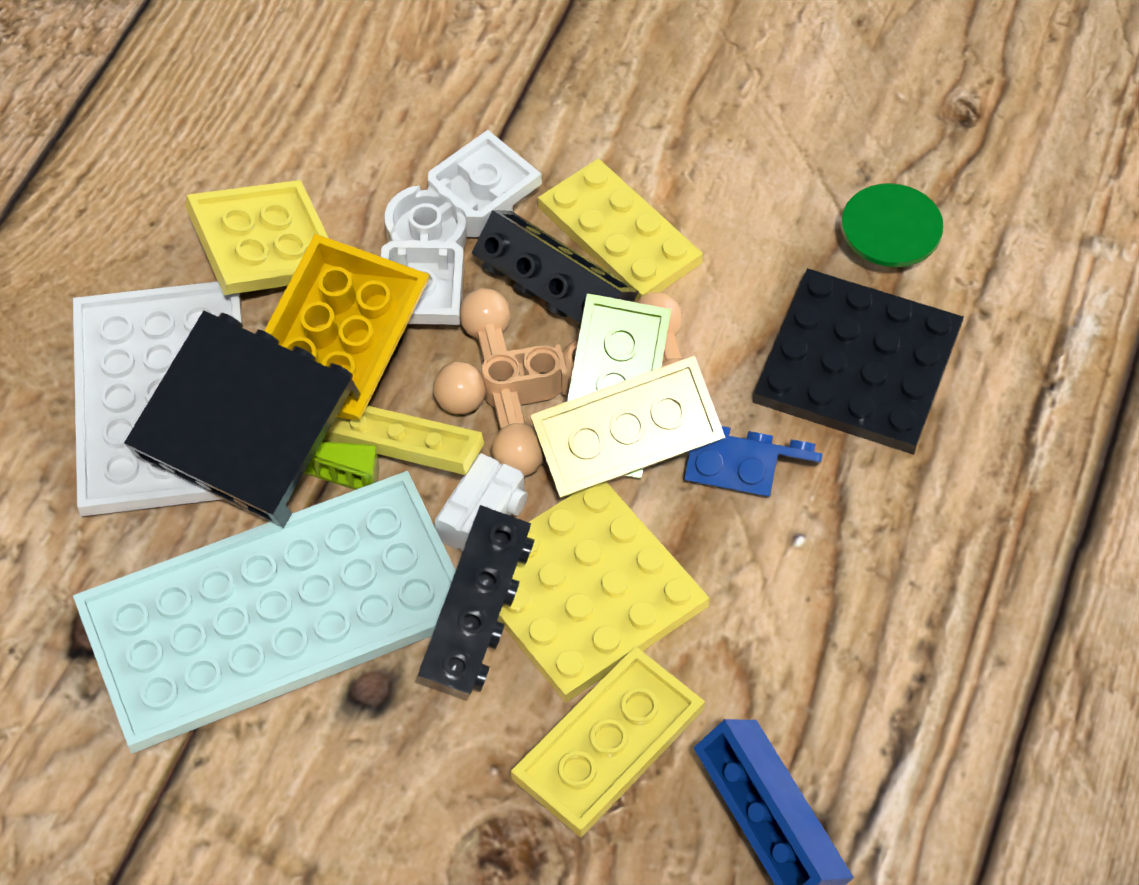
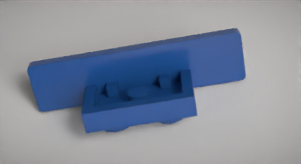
(744, 463)

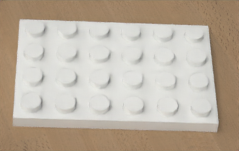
(119, 360)

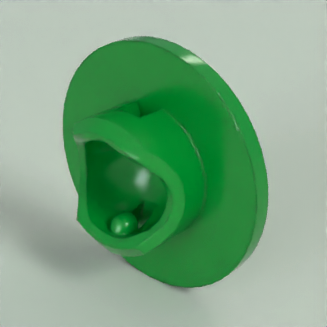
(892, 225)

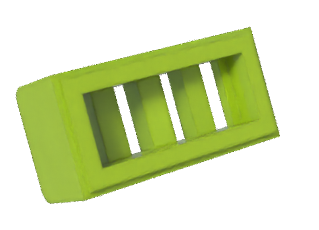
(345, 464)

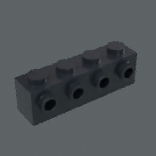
(544, 265)
(474, 604)

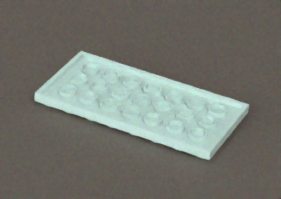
(267, 610)

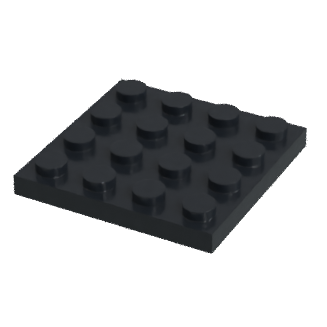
(859, 361)

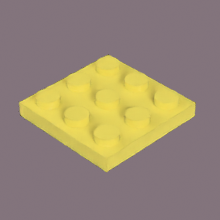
(254, 233)

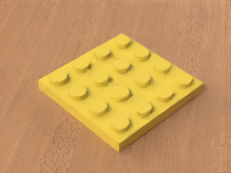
(595, 590)

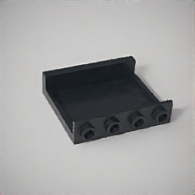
(240, 415)

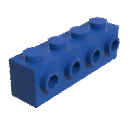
(770, 806)

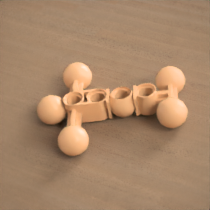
(463, 387)

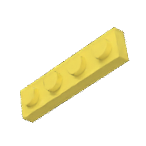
(410, 439)

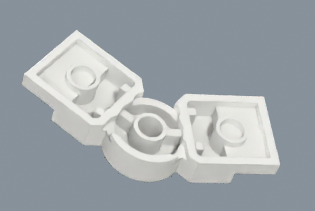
(433, 224)

